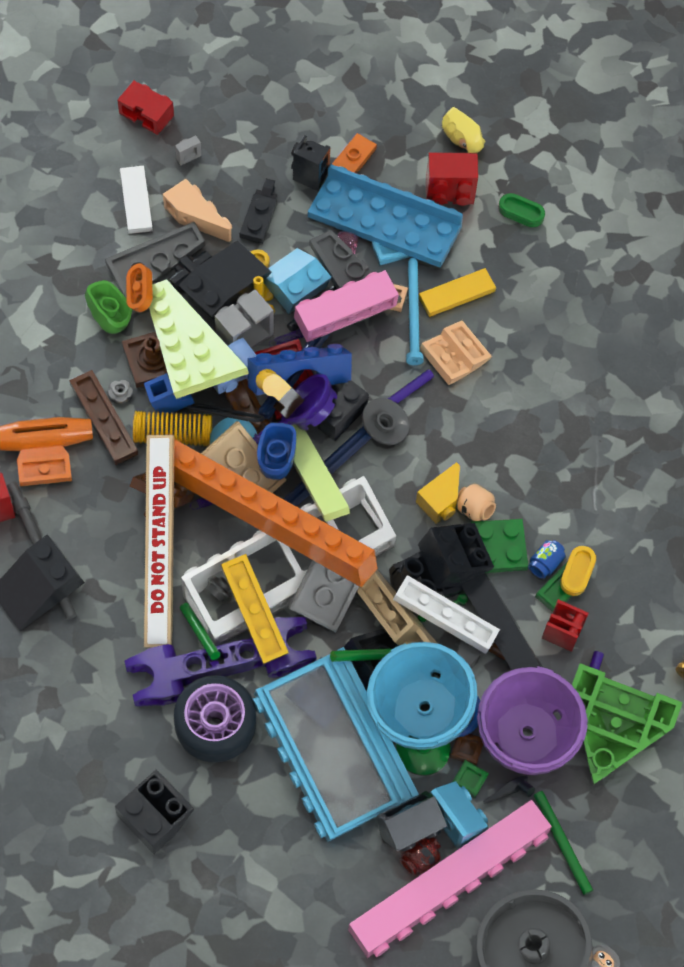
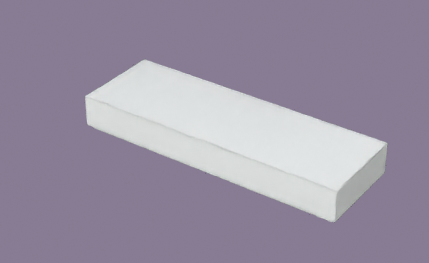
(136, 199)

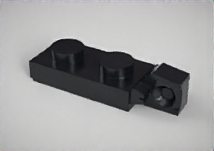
(259, 213)

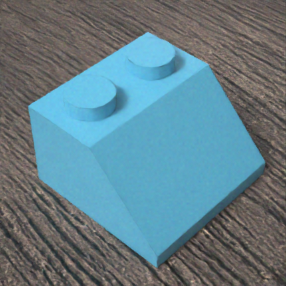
(296, 279)
(461, 816)

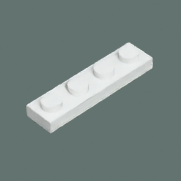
(446, 614)

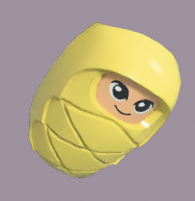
(463, 131)

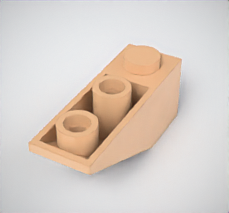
(189, 206)

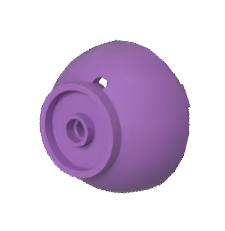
(527, 701)

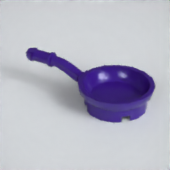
(317, 404)

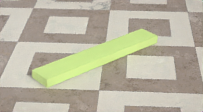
(317, 478)

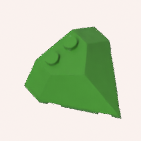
(620, 720)

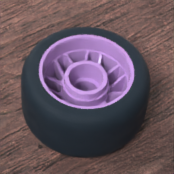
(210, 699)

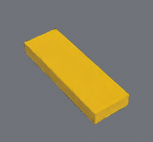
(457, 292)

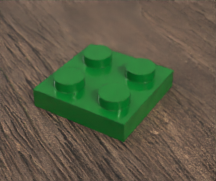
(504, 544)

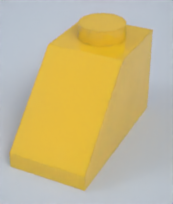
(440, 496)

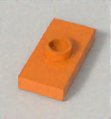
(355, 153)

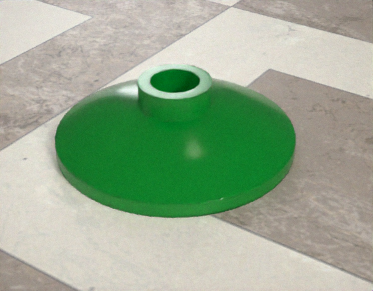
(424, 761)

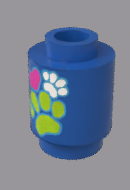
(547, 559)

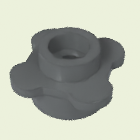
(220, 588)

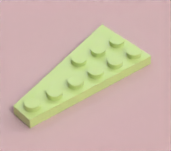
(190, 348)

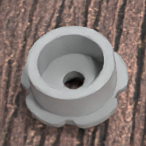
(120, 397)

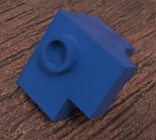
(162, 396)

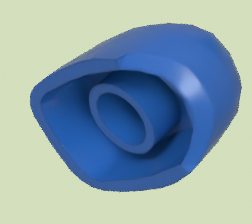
(276, 450)

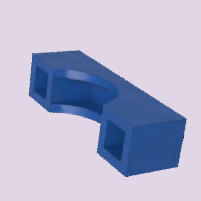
(331, 361)

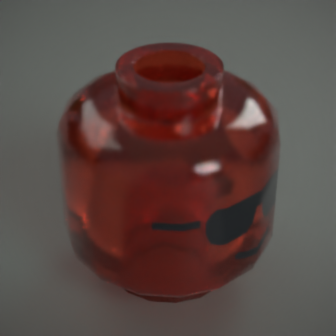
(421, 856)

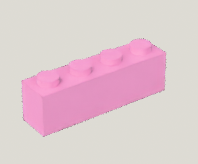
(345, 305)

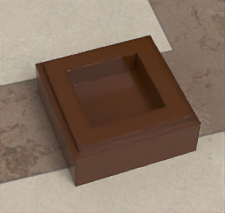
(467, 748)

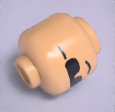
(476, 502)

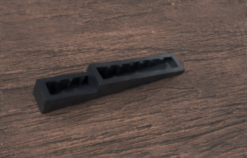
(494, 611)

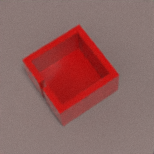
(452, 178)

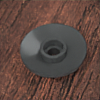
(391, 416)

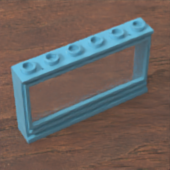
(333, 746)

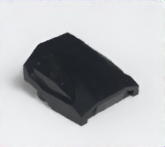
(417, 569)

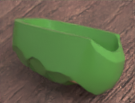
(108, 306)

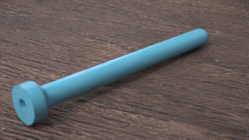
(414, 357)

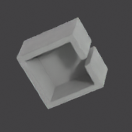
(248, 319)

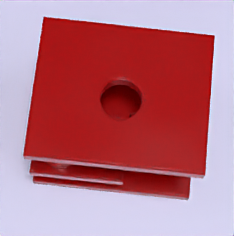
(564, 628)

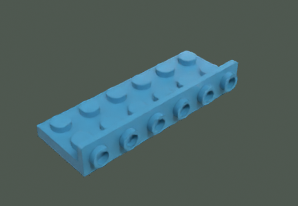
(386, 215)

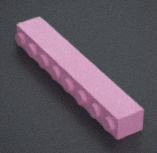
(449, 879)

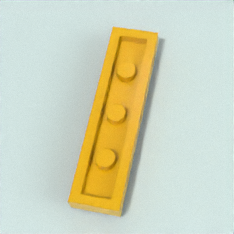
(254, 609)

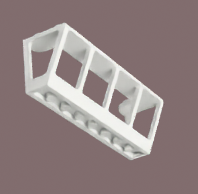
(280, 597)

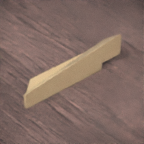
(394, 617)

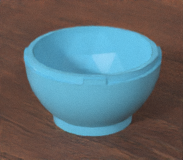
(406, 682)

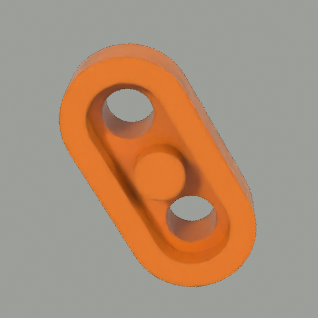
(139, 287)

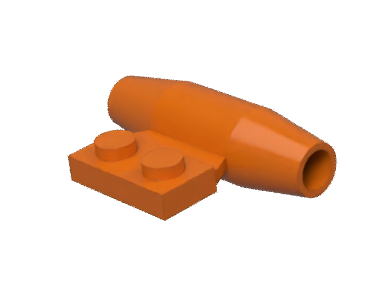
(42, 447)

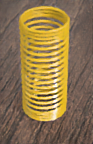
(140, 421)

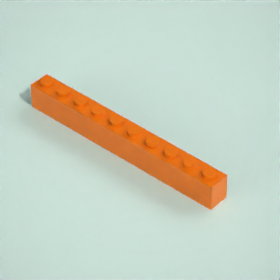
(273, 515)

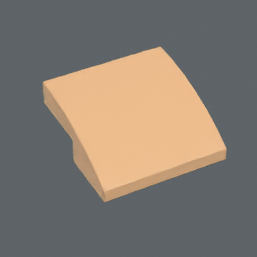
(455, 352)

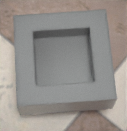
(188, 150)

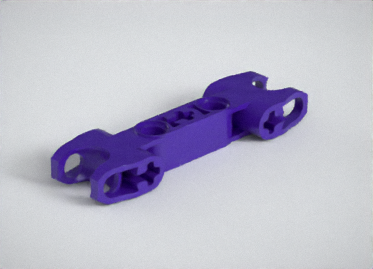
(172, 671)

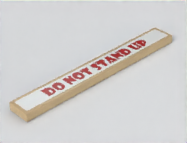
(159, 540)

